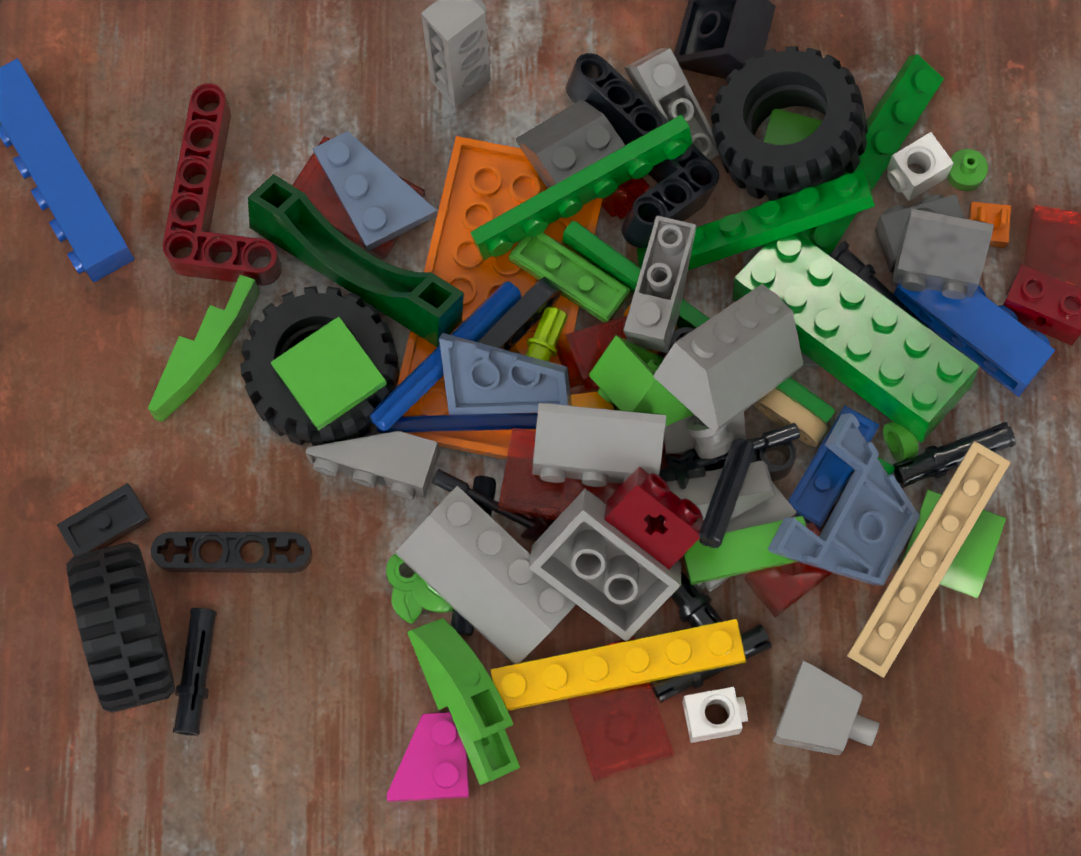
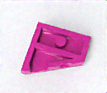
(432, 763)

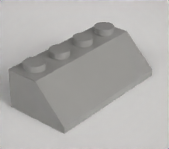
(733, 358)
(484, 576)

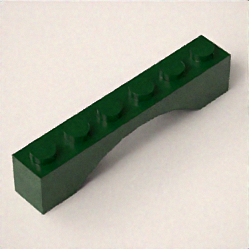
(409, 297)

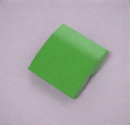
(976, 553)

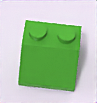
(628, 381)

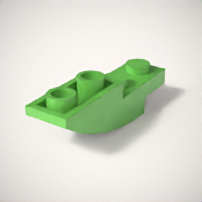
(474, 702)

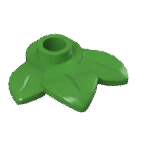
(412, 593)

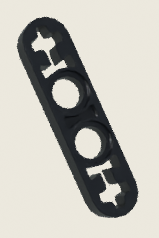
(232, 547)

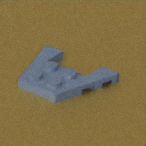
(867, 522)

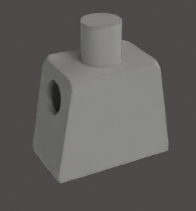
(823, 714)

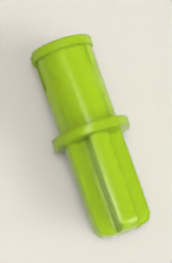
(547, 334)

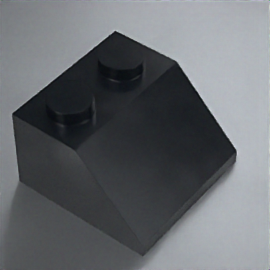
(722, 35)

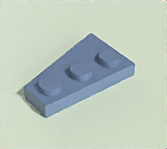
(370, 192)
(498, 380)

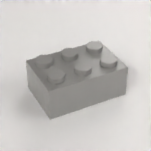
(602, 568)

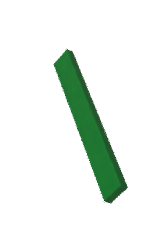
(627, 273)

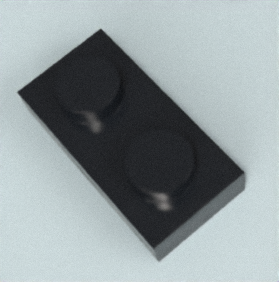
(104, 521)

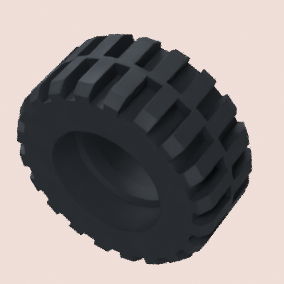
(782, 82)
(288, 326)
(120, 627)

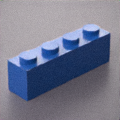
(983, 334)

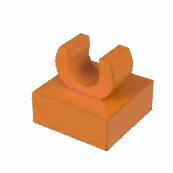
(993, 214)

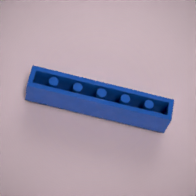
(58, 177)

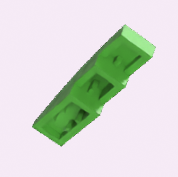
(196, 359)

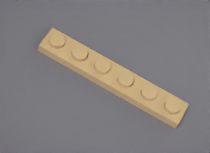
(928, 559)

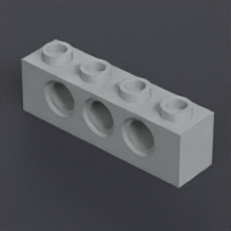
(457, 47)

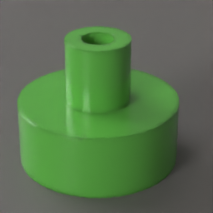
(968, 170)
(900, 441)

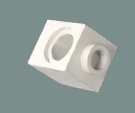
(926, 153)
(697, 723)

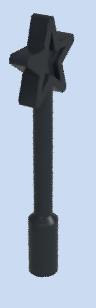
(690, 467)
(535, 525)

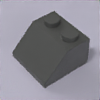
(569, 142)

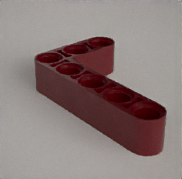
(202, 198)

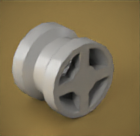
(708, 443)

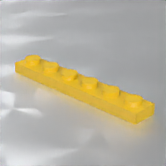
(620, 665)

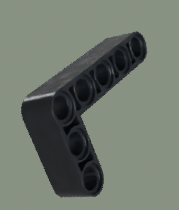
(682, 182)

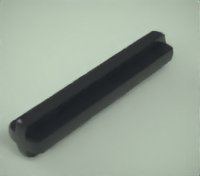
(726, 493)

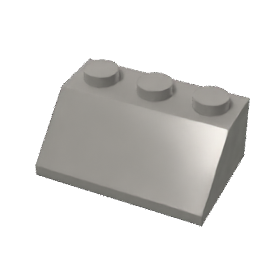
(595, 444)

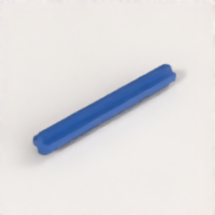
(431, 369)

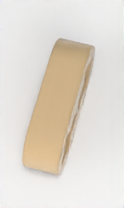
(785, 411)

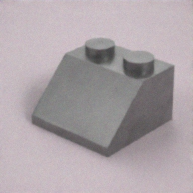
(942, 254)

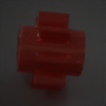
(622, 199)

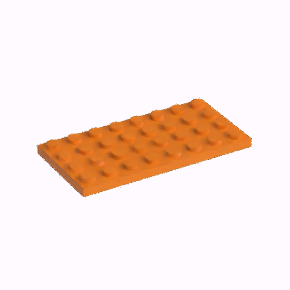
(479, 186)

